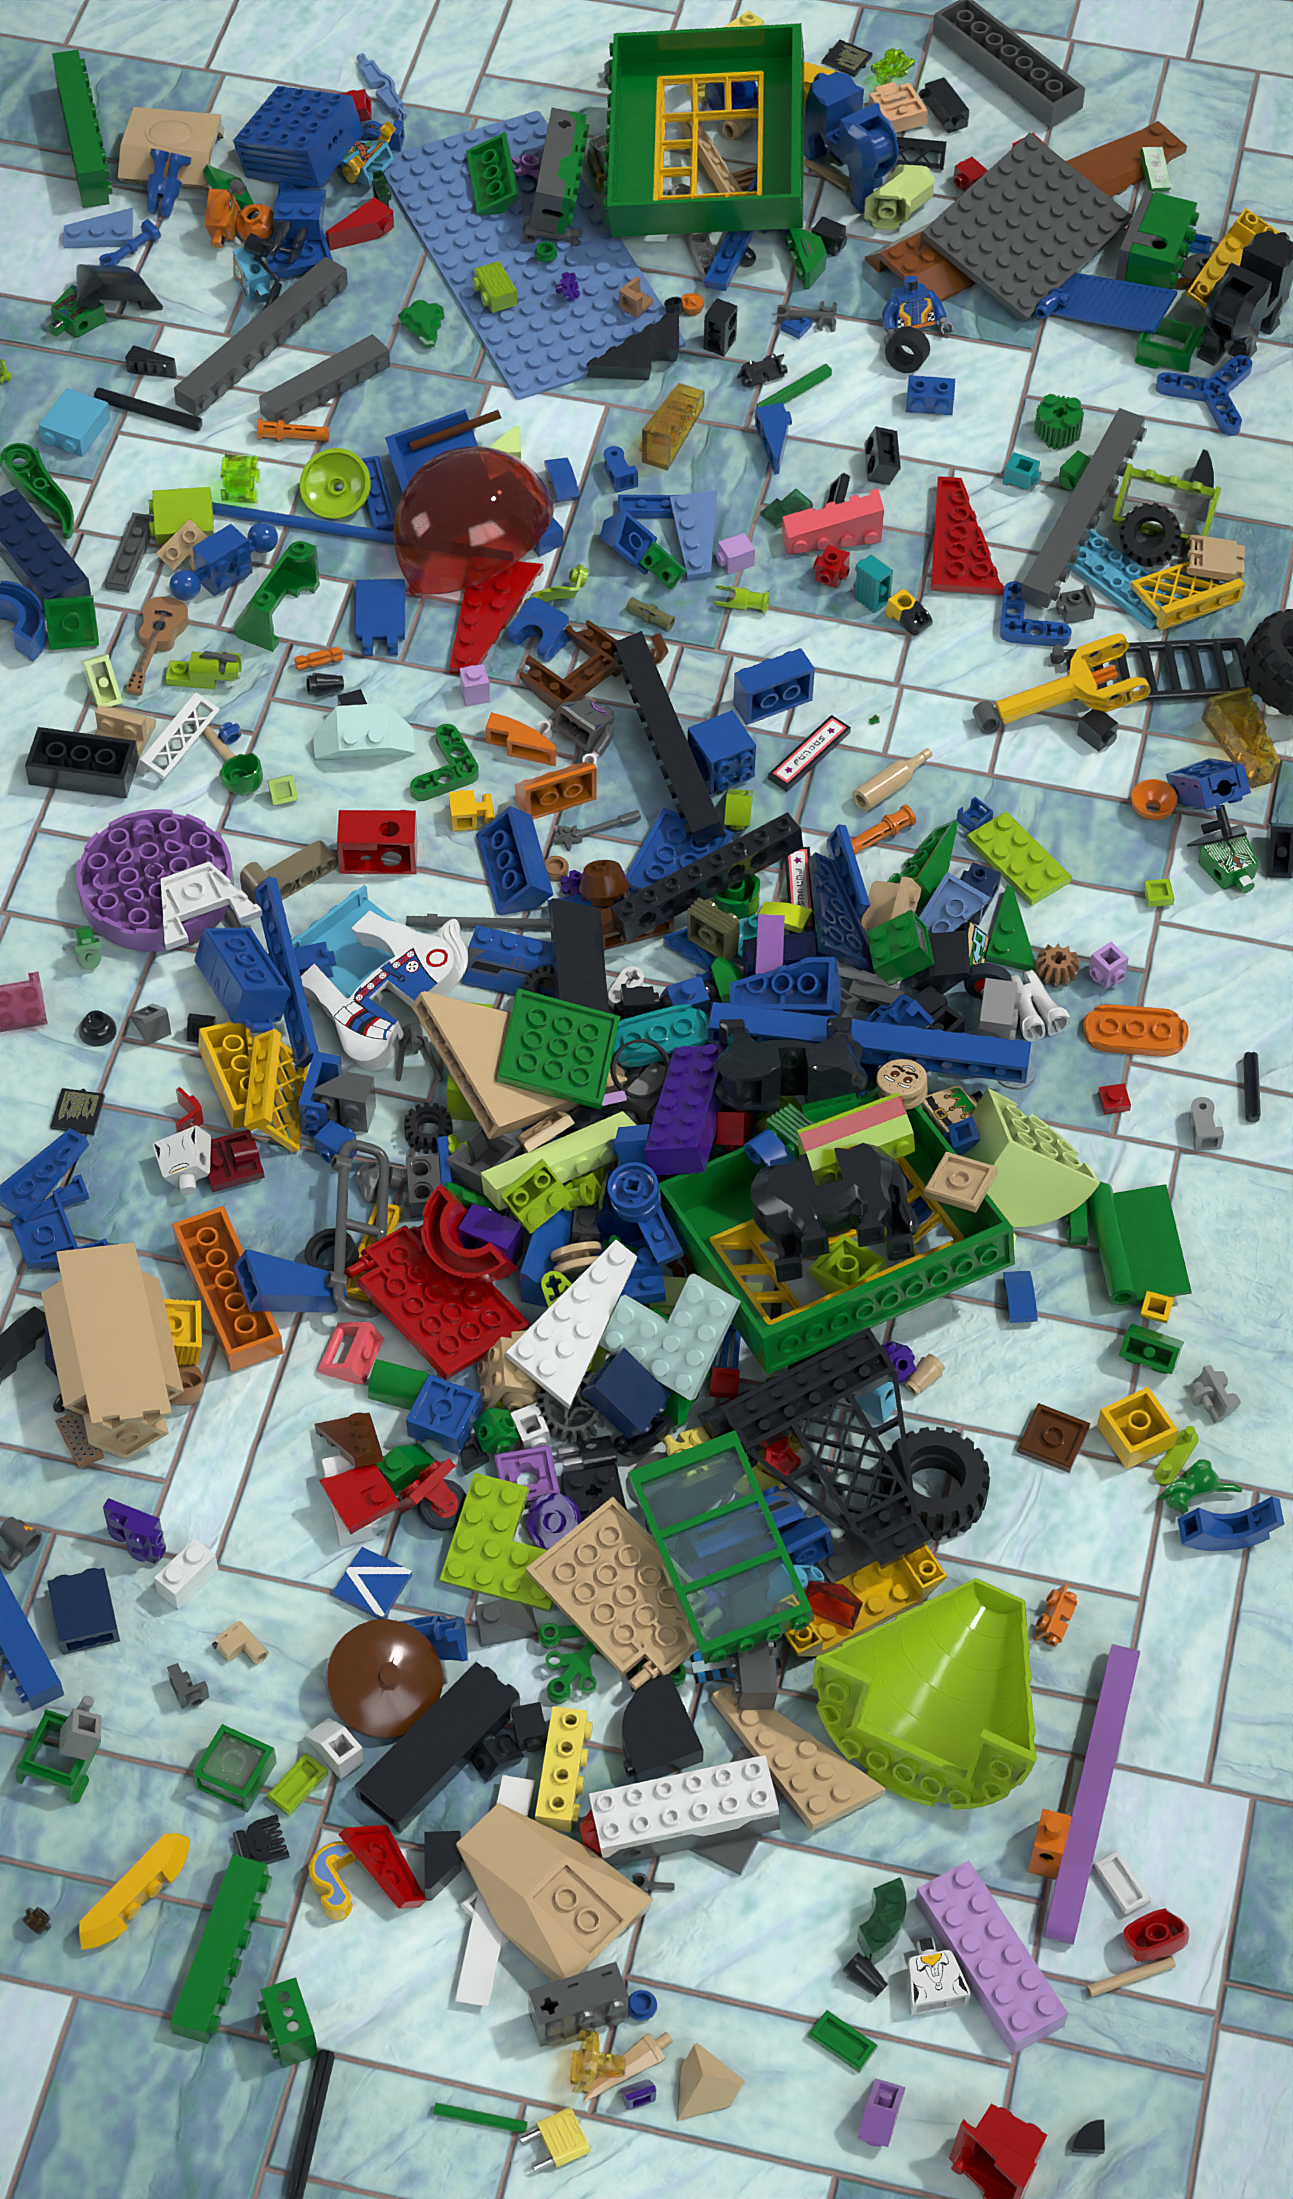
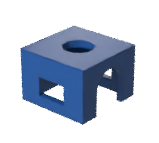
(974, 811)

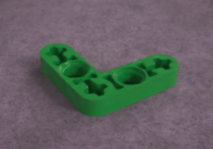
(454, 770)

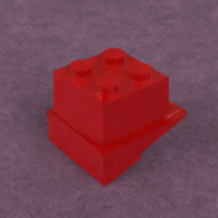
(998, 2153)

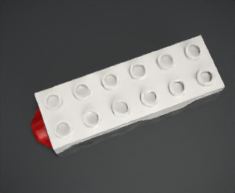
(681, 1812)

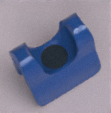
(543, 621)

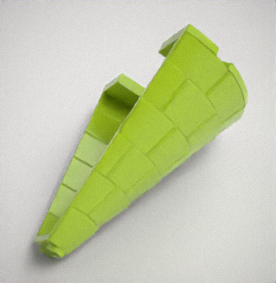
(937, 1698)

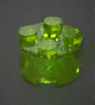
(240, 478)

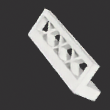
(171, 734)

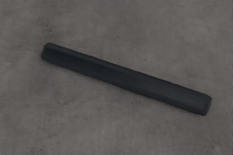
(149, 409)
(310, 2125)

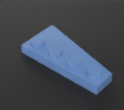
(695, 531)

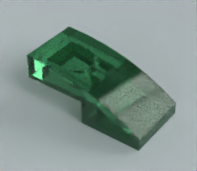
(790, 504)

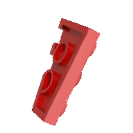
(385, 1862)

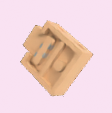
(900, 105)

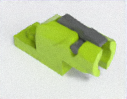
(204, 669)

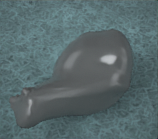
(367, 1179)

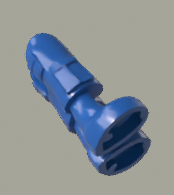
(164, 187)

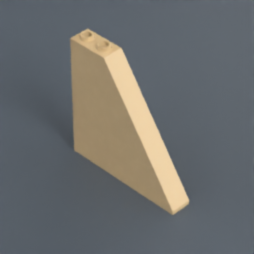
(471, 1046)

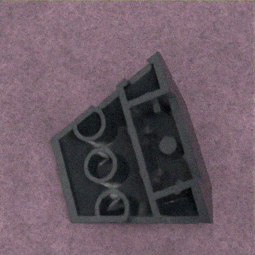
(112, 283)

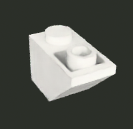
(336, 1747)

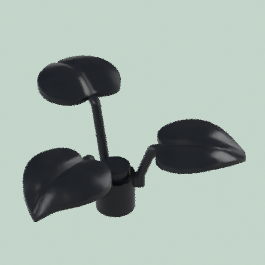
(263, 248)

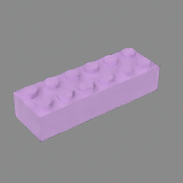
(991, 1957)

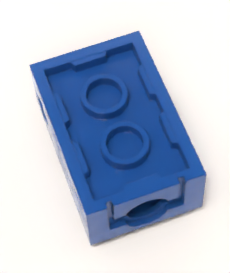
(1209, 783)

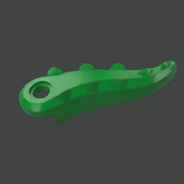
(37, 485)

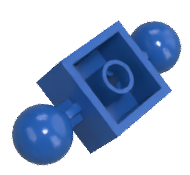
(222, 560)

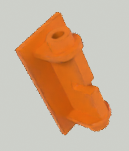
(1059, 1605)

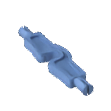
(386, 92)

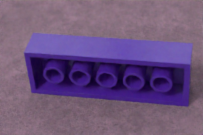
(686, 1112)

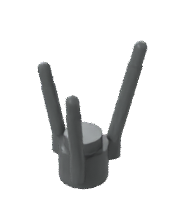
(414, 1041)

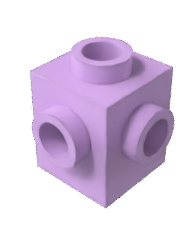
(1108, 965)

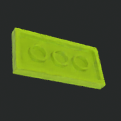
(1019, 858)

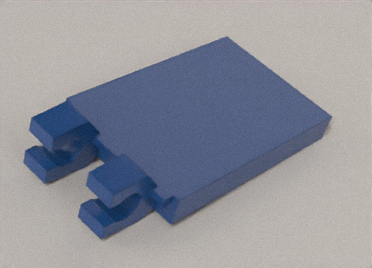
(380, 613)

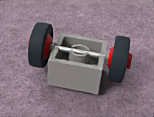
(999, 1003)

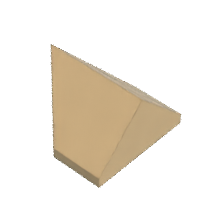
(705, 2084)

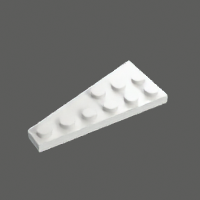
(568, 1333)

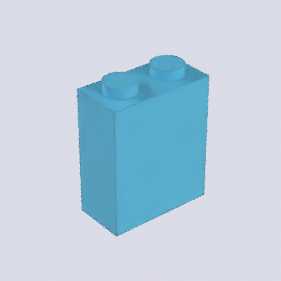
(74, 422)

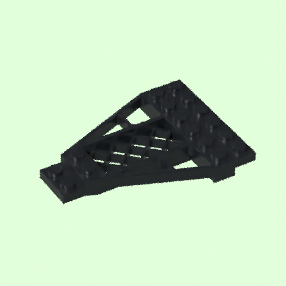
(805, 1396)

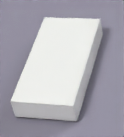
(1121, 1883)

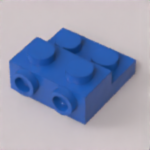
(645, 1280)

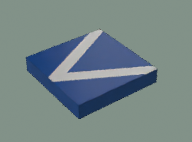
(372, 1583)

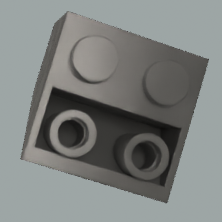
(348, 1100)

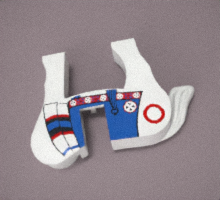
(418, 965)

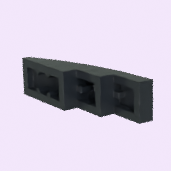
(20, 1340)

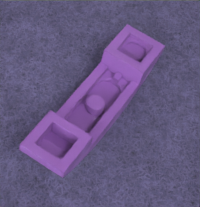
(769, 943)

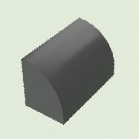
(873, 995)

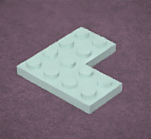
(678, 1348)

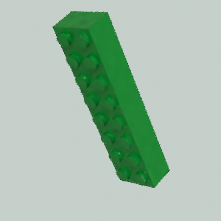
(82, 128)

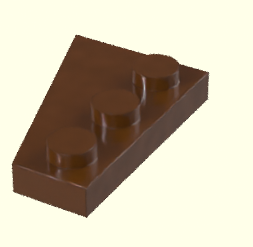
(353, 1437)

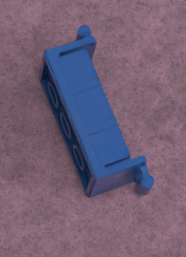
(242, 977)

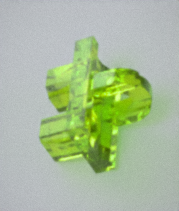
(900, 62)

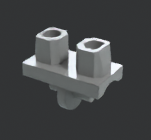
(1212, 1394)

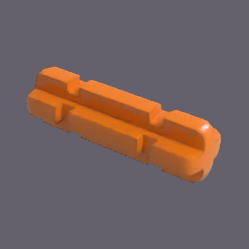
(318, 658)

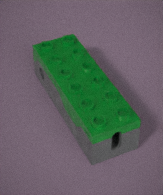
(559, 171)

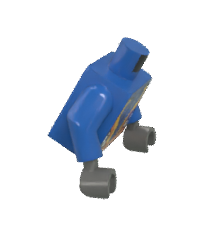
(913, 307)

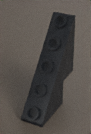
(635, 354)

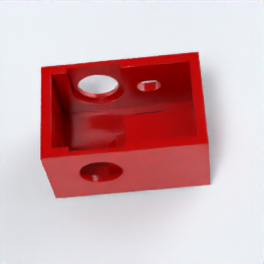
(373, 835)

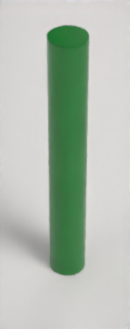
(480, 2118)

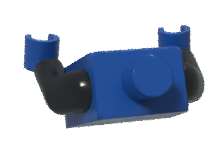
(693, 992)

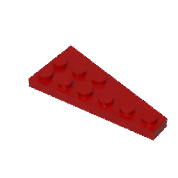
(959, 547)
(488, 610)

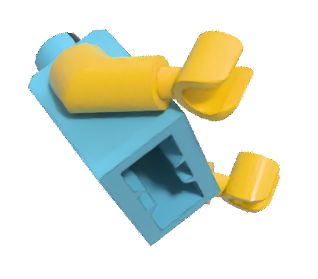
(368, 157)

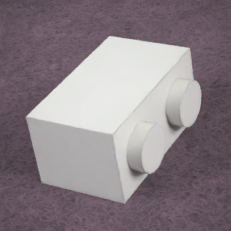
(186, 1574)

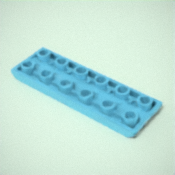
(1112, 573)

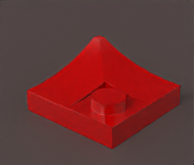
(360, 1496)

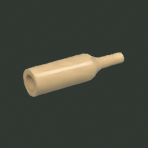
(888, 781)

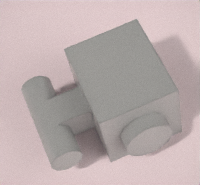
(80, 1731)

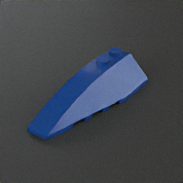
(548, 1237)

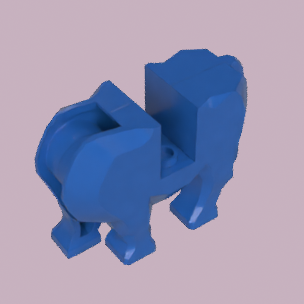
(854, 135)

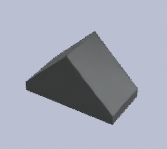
(152, 1022)

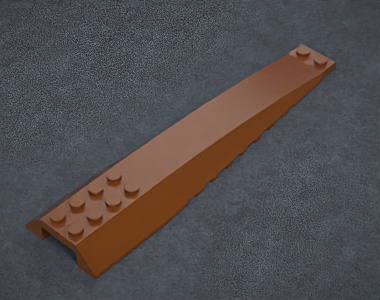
(1107, 167)

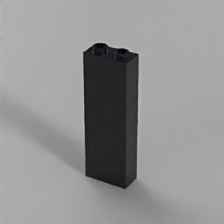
(437, 1747)

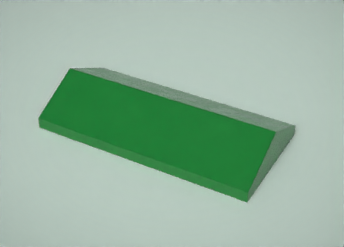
(492, 175)

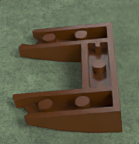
(554, 689)

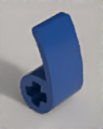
(767, 1149)

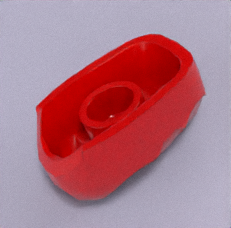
(1155, 1935)

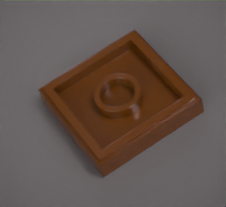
(1053, 1437)

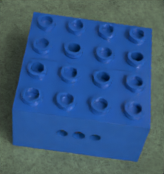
(298, 136)

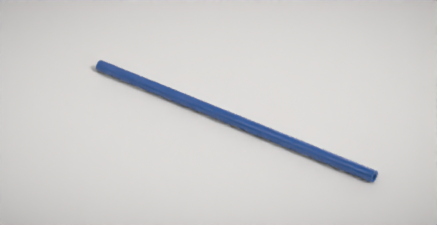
(303, 523)

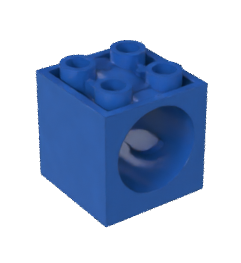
(722, 751)

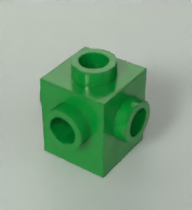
(496, 1431)

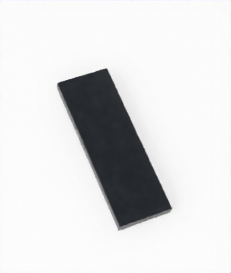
(578, 954)

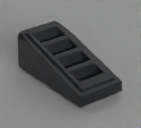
(150, 363)

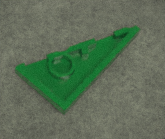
(1009, 939)

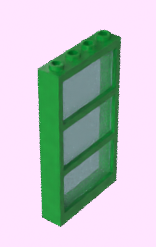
(721, 1548)

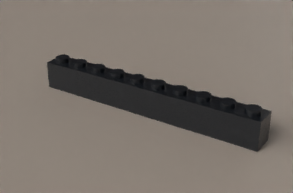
(669, 739)

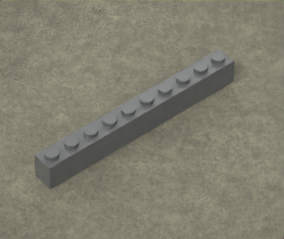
(260, 336)
(1083, 508)

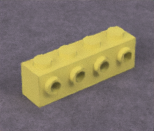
(562, 1768)

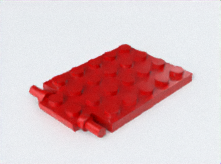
(436, 1312)

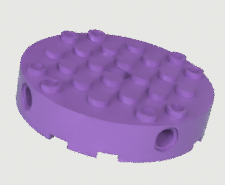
(124, 873)

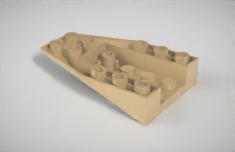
(549, 1891)

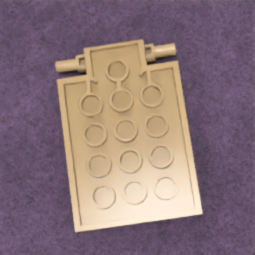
(617, 1593)

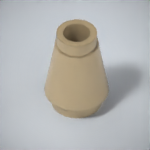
(735, 127)
(928, 1371)

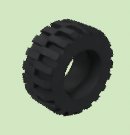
(957, 1457)

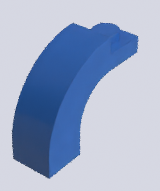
(1233, 1530)

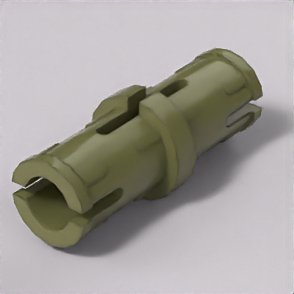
(636, 607)

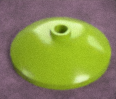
(327, 471)

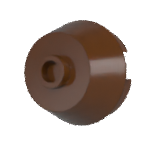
(603, 882)

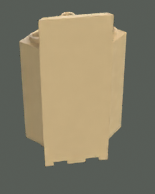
(112, 1347)

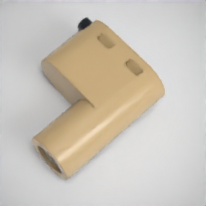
(238, 1640)

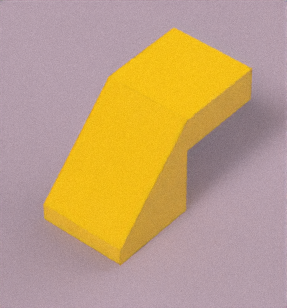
(1157, 1307)

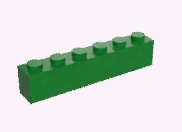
(220, 1949)

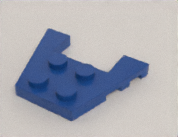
(48, 1229)

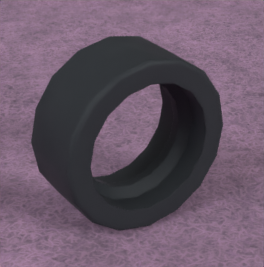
(324, 1240)

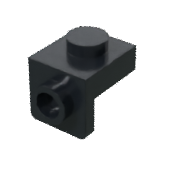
(496, 1755)

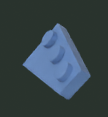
(100, 231)
(952, 905)

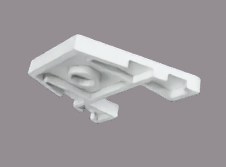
(196, 893)

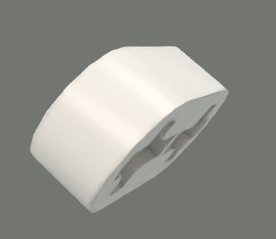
(627, 973)

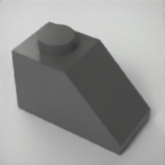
(504, 1622)

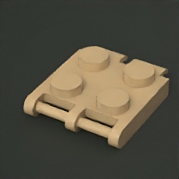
(1215, 558)

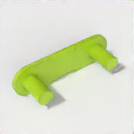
(1176, 1456)

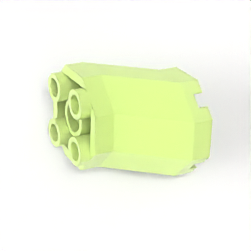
(900, 196)

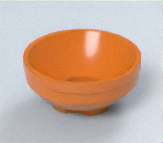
(260, 226)
(1154, 792)

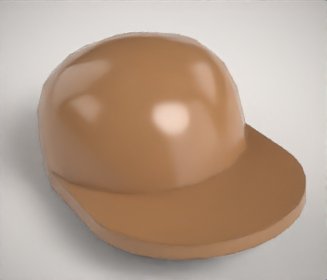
(192, 1385)

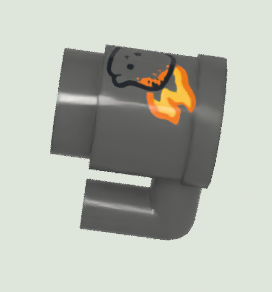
(21, 1538)

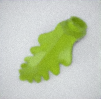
(577, 577)

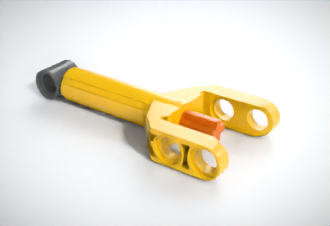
(1077, 684)

